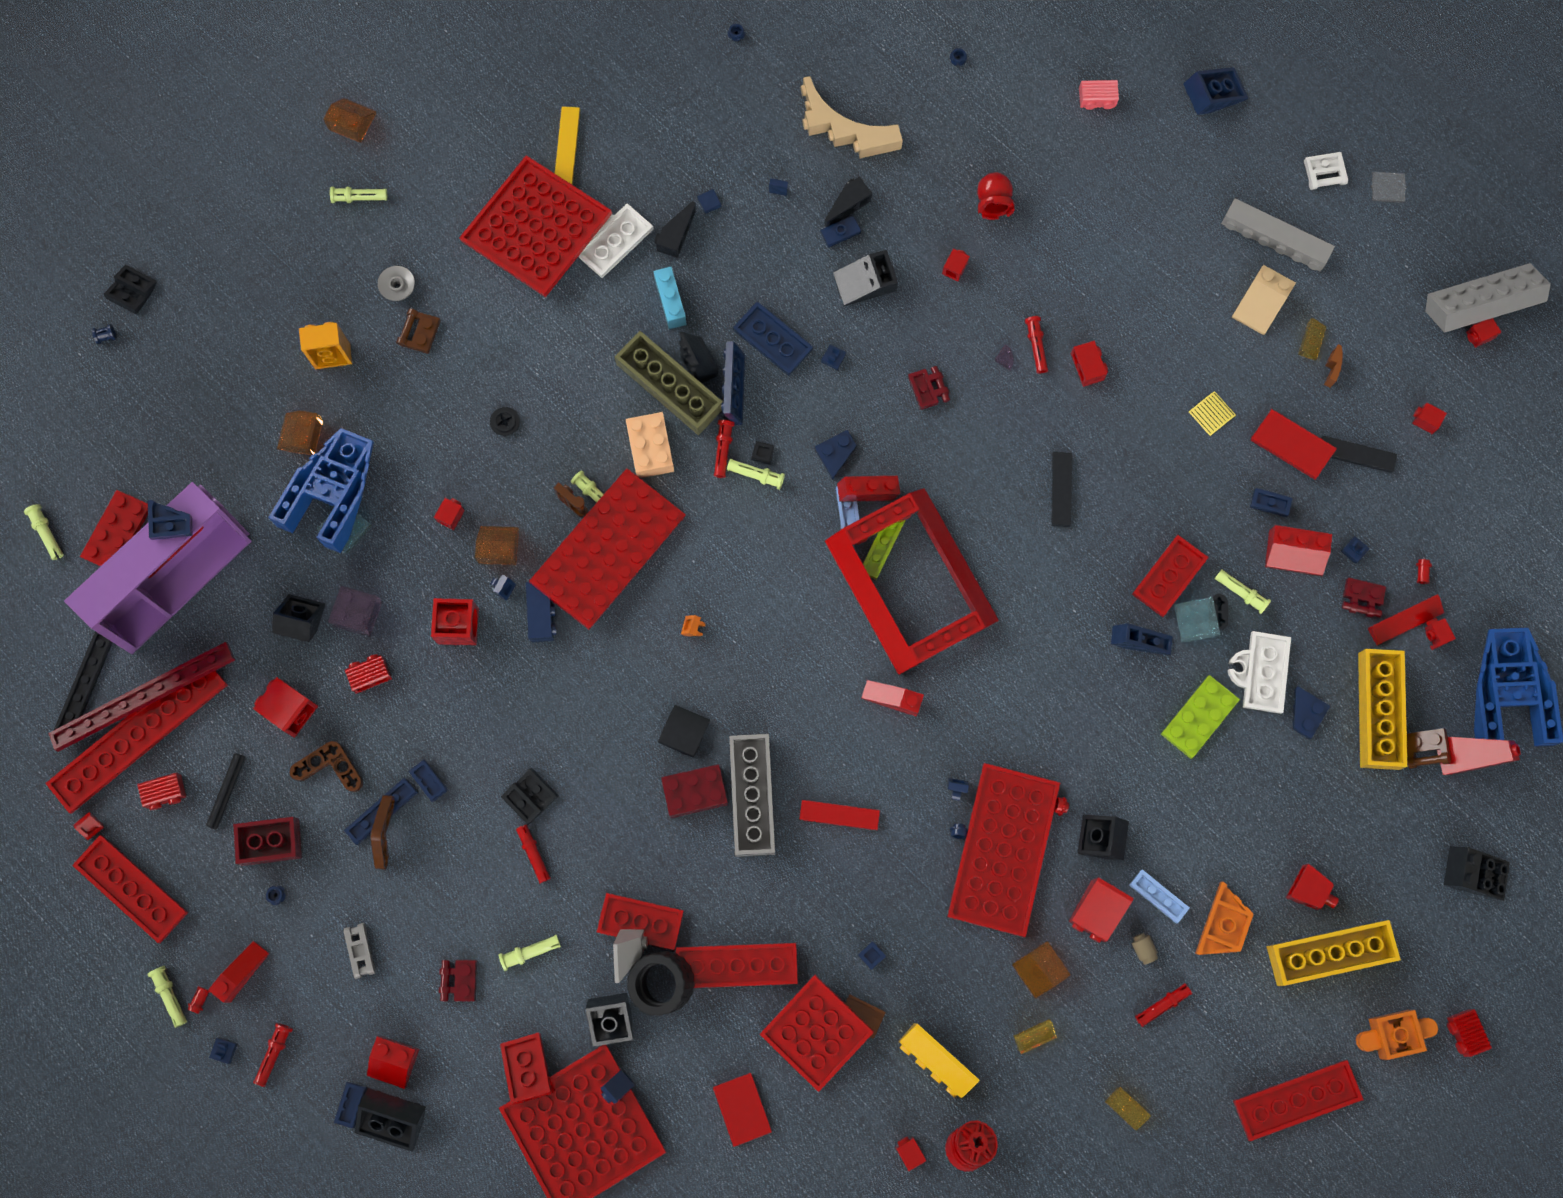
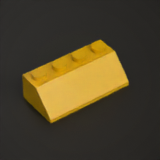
(938, 1060)

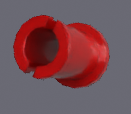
(1423, 571)
(198, 1000)

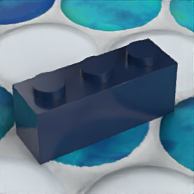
(540, 615)

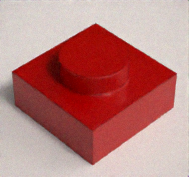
(88, 826)

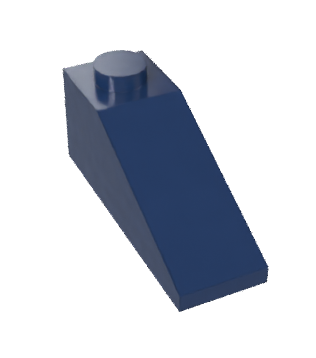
(1141, 639)

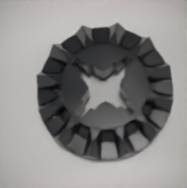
(508, 414)

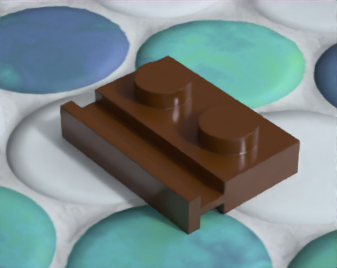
(869, 1014)

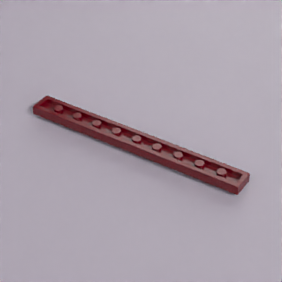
(141, 696)

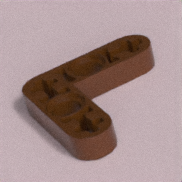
(334, 760)
(379, 830)

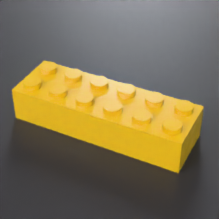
(1382, 709)
(1333, 953)

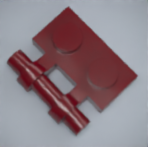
(923, 388)
(1365, 592)
(464, 980)

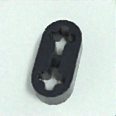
(1223, 610)

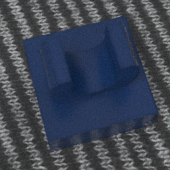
(833, 357)
(1355, 549)
(503, 587)
(957, 786)
(223, 1050)

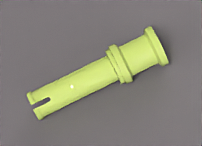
(381, 194)
(765, 476)
(587, 486)
(41, 524)
(1250, 596)
(519, 955)
(164, 988)

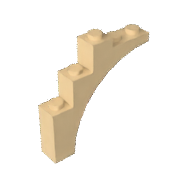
(866, 139)

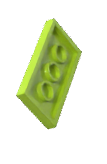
(1200, 716)

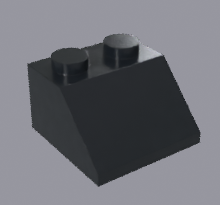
(297, 618)
(1103, 837)
(609, 1019)

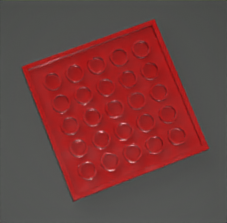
(535, 226)
(578, 1138)

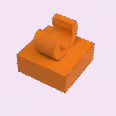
(691, 625)

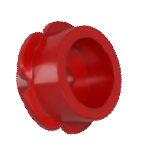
(1061, 806)

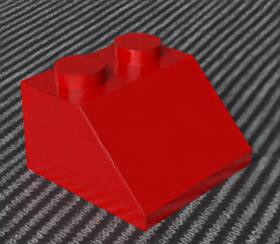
(391, 1061)

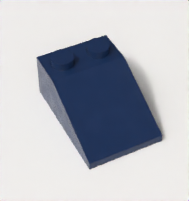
(1214, 90)

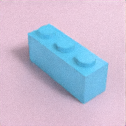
(670, 297)

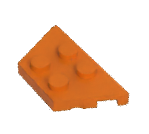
(1225, 924)

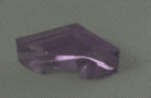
(1005, 357)

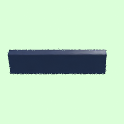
(362, 826)

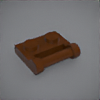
(424, 333)
(576, 504)
(1428, 741)

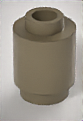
(1145, 948)

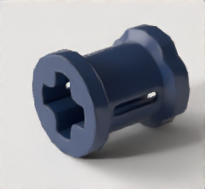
(104, 334)

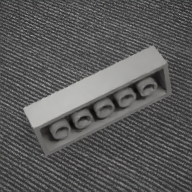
(1487, 297)
(752, 795)

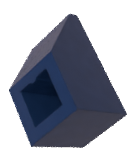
(617, 1087)

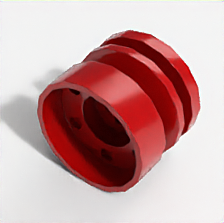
(961, 1147)

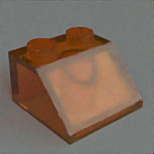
(349, 119)
(300, 432)
(497, 545)
(1041, 969)

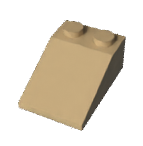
(1263, 299)

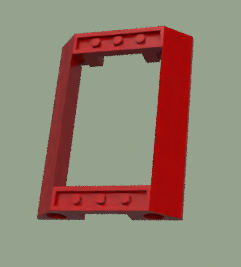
(900, 654)

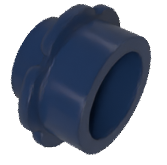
(736, 28)
(958, 53)
(958, 831)
(275, 900)

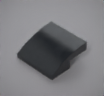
(130, 289)
(684, 731)
(529, 796)

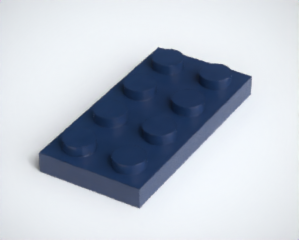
(772, 338)
(734, 383)

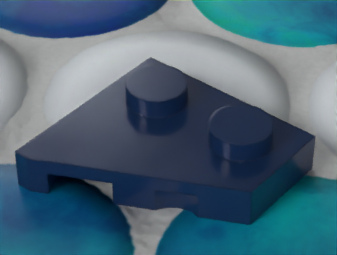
(835, 452)
(167, 522)
(1307, 712)

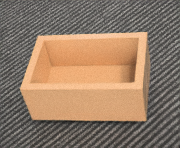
(649, 445)

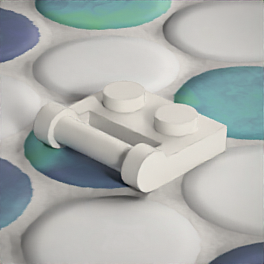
(1324, 165)

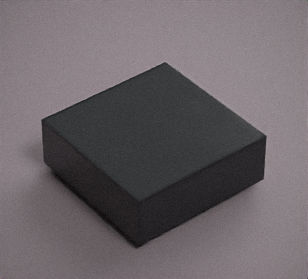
(762, 452)

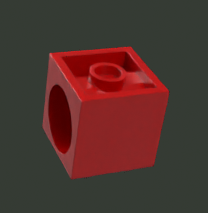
(454, 621)

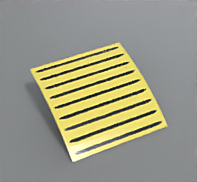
(1212, 413)

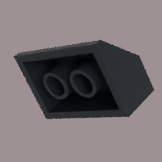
(389, 1119)

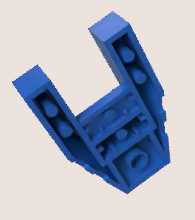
(331, 476)
(1516, 677)

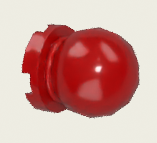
(995, 196)

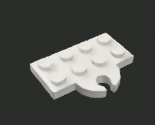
(615, 240)
(1263, 671)

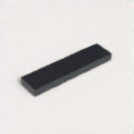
(1362, 455)
(1061, 489)

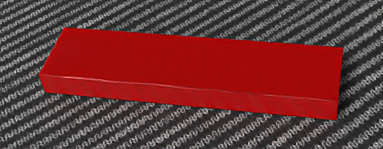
(839, 815)

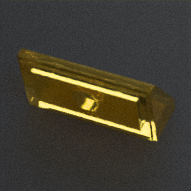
(1312, 339)
(1127, 1108)

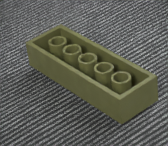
(669, 382)

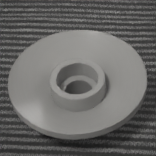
(393, 276)

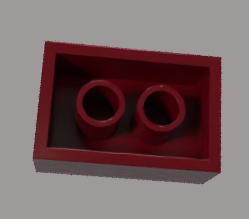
(694, 791)
(267, 841)

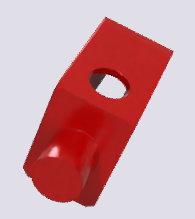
(1312, 889)

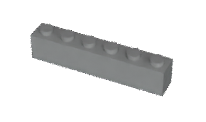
(1277, 235)

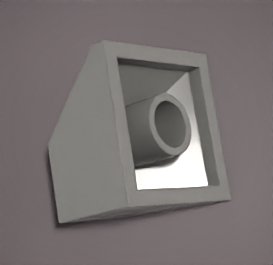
(627, 950)

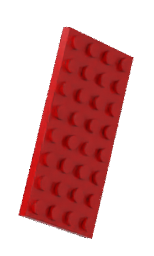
(607, 549)
(1004, 850)

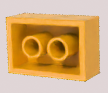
(325, 345)

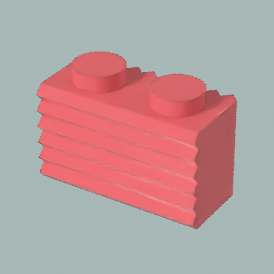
(1098, 94)

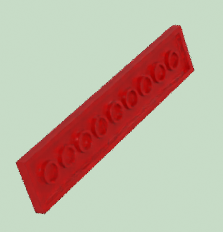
(129, 742)

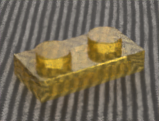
(1035, 1036)

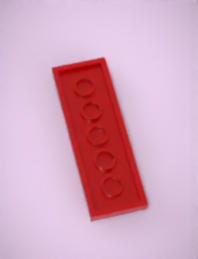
(130, 889)
(742, 964)
(1297, 1100)

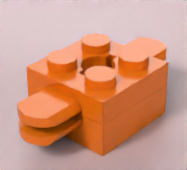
(1397, 1034)

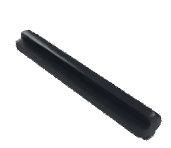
(225, 791)

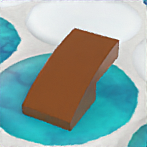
(1334, 363)

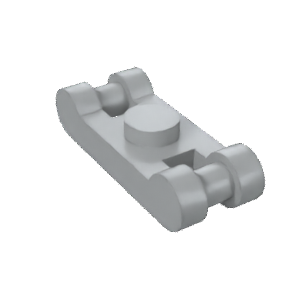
(359, 951)

